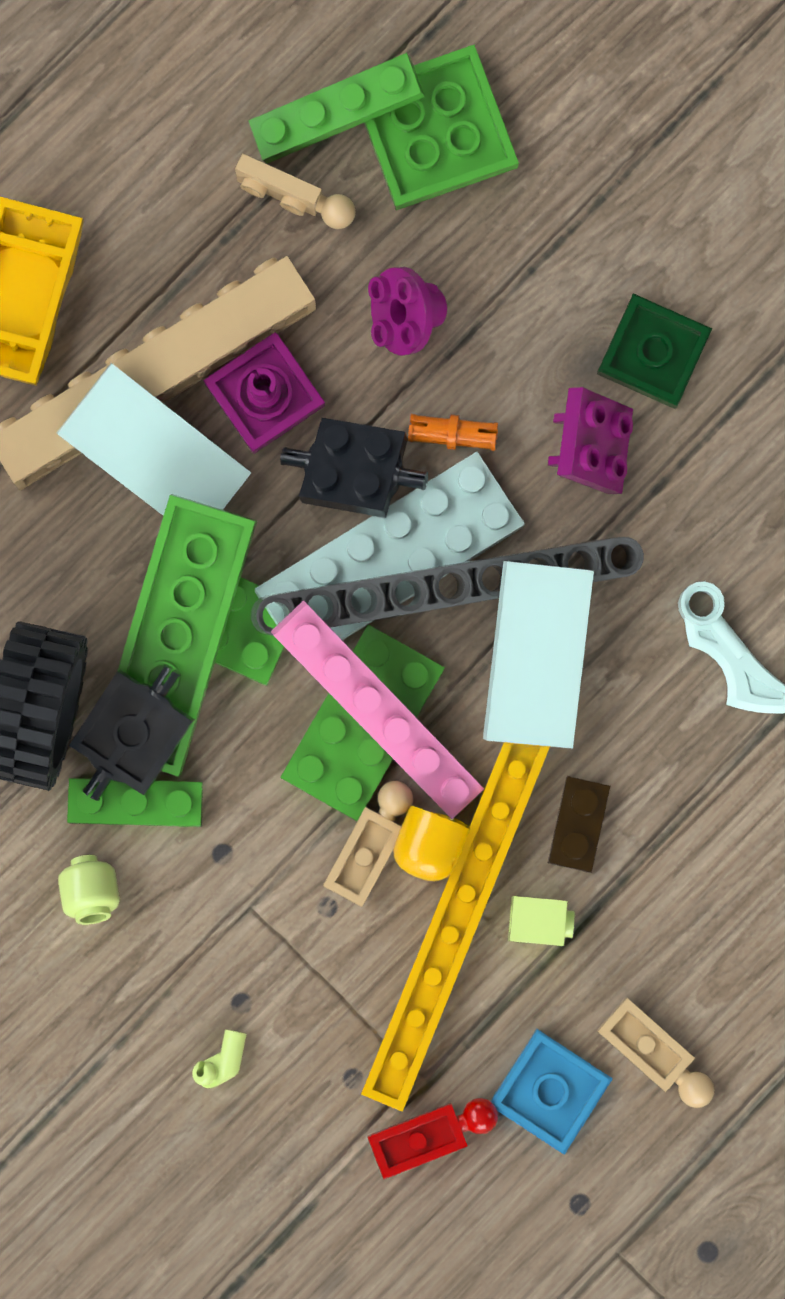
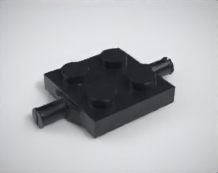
(354, 467)
(131, 732)

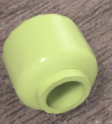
(88, 890)

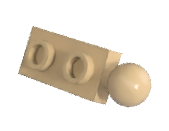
(295, 194)
(369, 845)
(656, 1053)

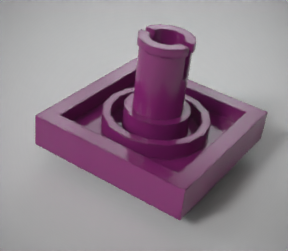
(264, 393)

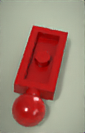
(430, 1136)

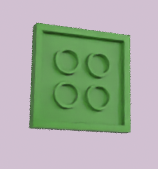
(446, 136)

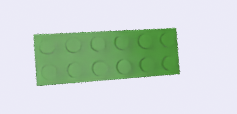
(187, 604)

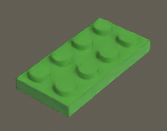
(337, 755)

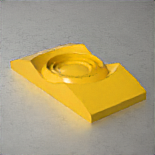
(35, 270)

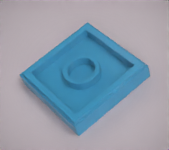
(550, 1091)

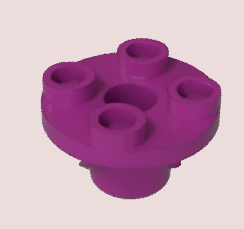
(404, 310)

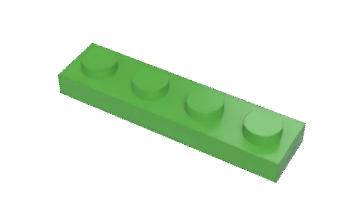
(336, 108)

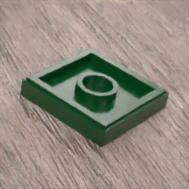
(654, 351)

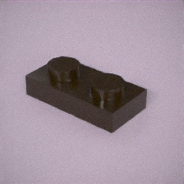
(578, 824)

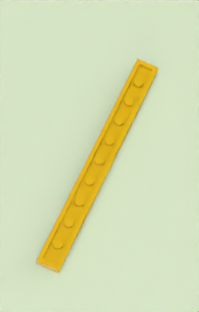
(454, 924)

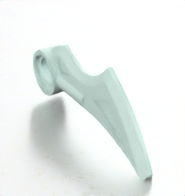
(747, 680)

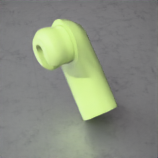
(223, 1065)

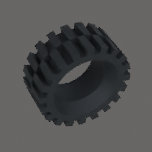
(38, 702)

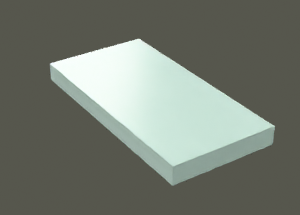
(149, 445)
(538, 654)

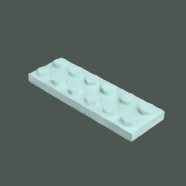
(428, 528)

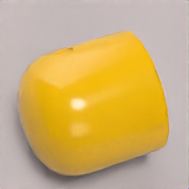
(429, 844)

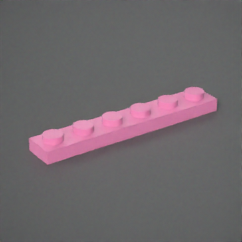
(377, 709)

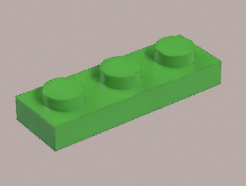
(163, 805)

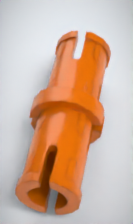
(453, 432)

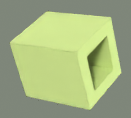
(540, 921)

